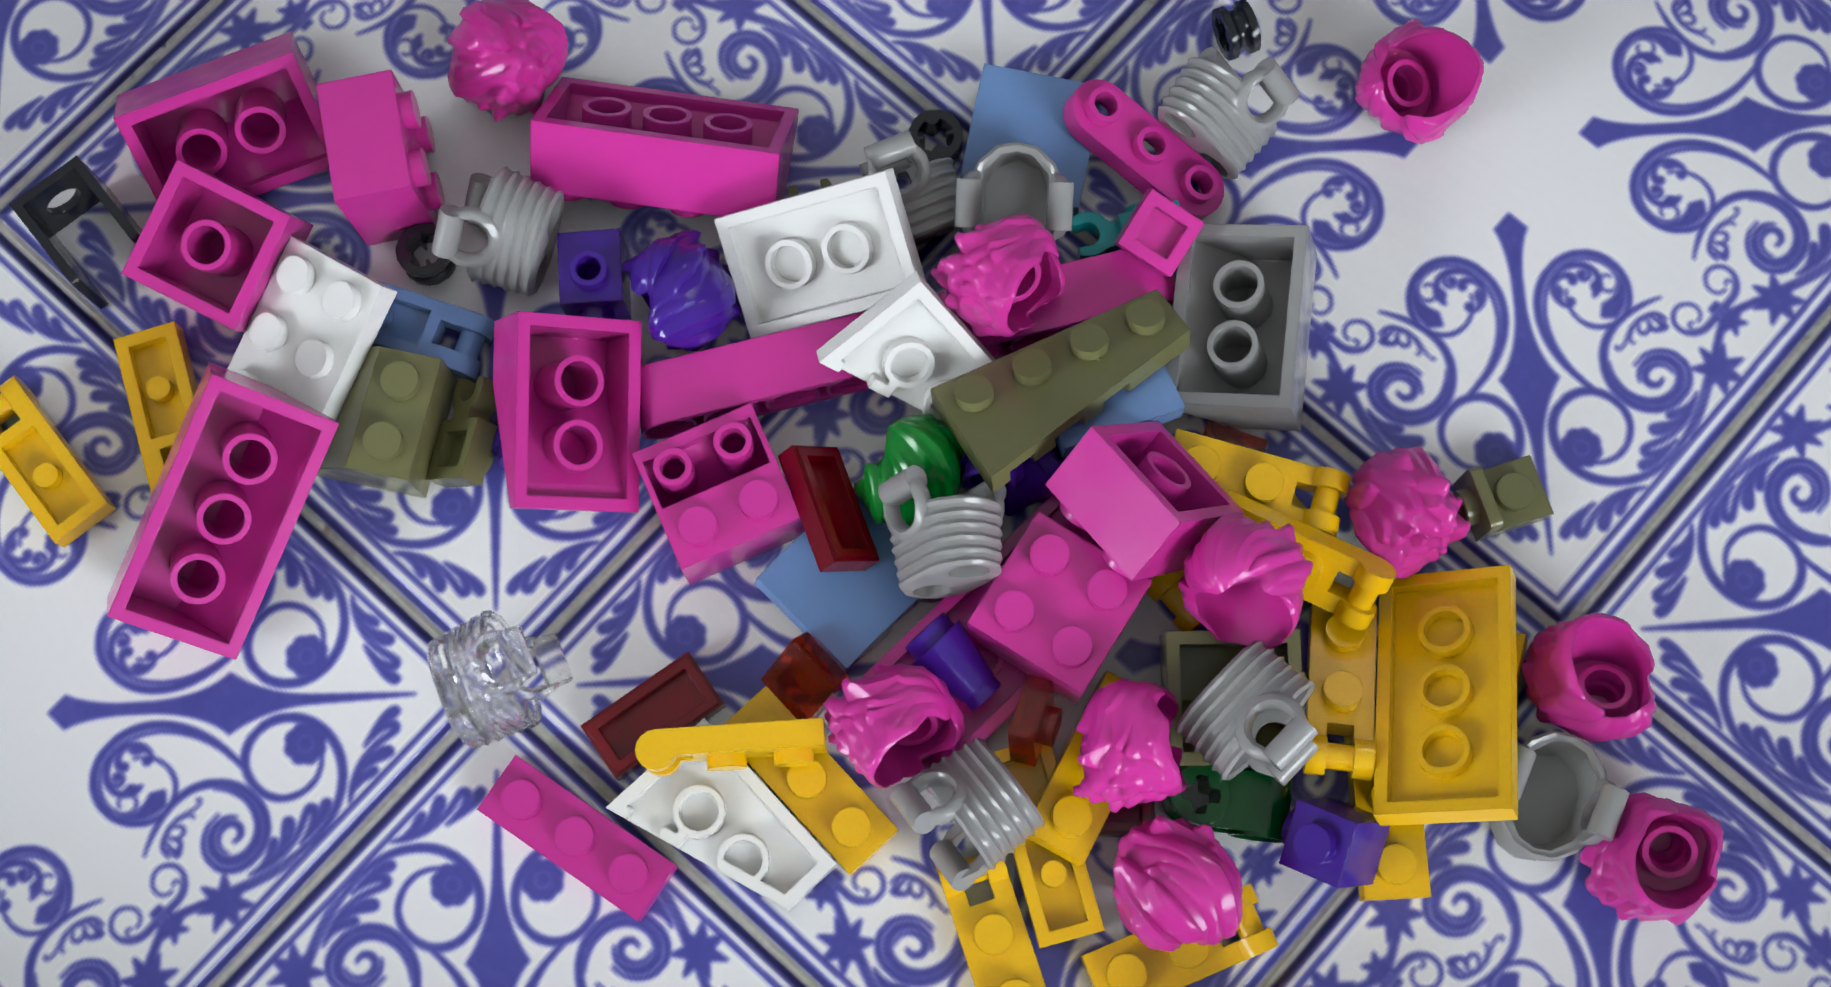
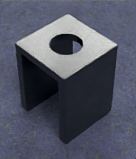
(46, 222)

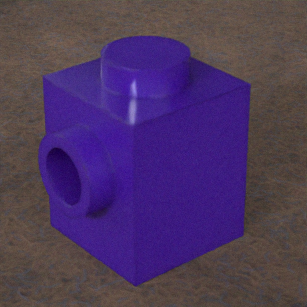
(593, 274)
(1333, 842)

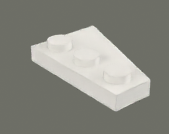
(906, 345)
(729, 825)

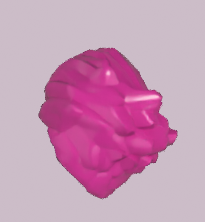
(506, 56)
(1419, 80)
(1001, 275)
(1404, 509)
(1246, 580)
(1591, 678)
(893, 722)
(1128, 746)
(1657, 861)
(1176, 885)

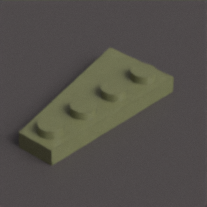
(1040, 391)

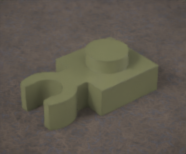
(465, 441)

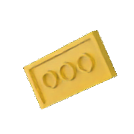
(1447, 699)

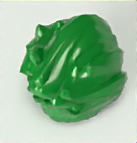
(918, 442)

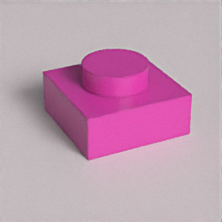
(1159, 233)

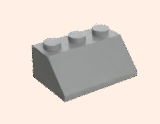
(1249, 324)

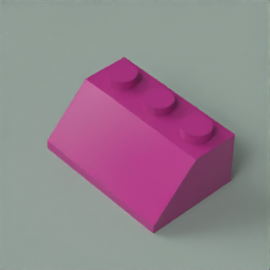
(237, 117)

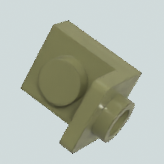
(1502, 498)

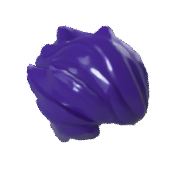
(685, 290)

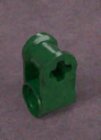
(1245, 807)

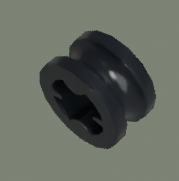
(1236, 30)
(931, 123)
(407, 244)

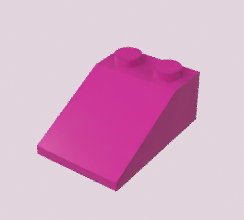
(568, 410)

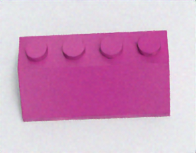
(661, 148)
(221, 513)

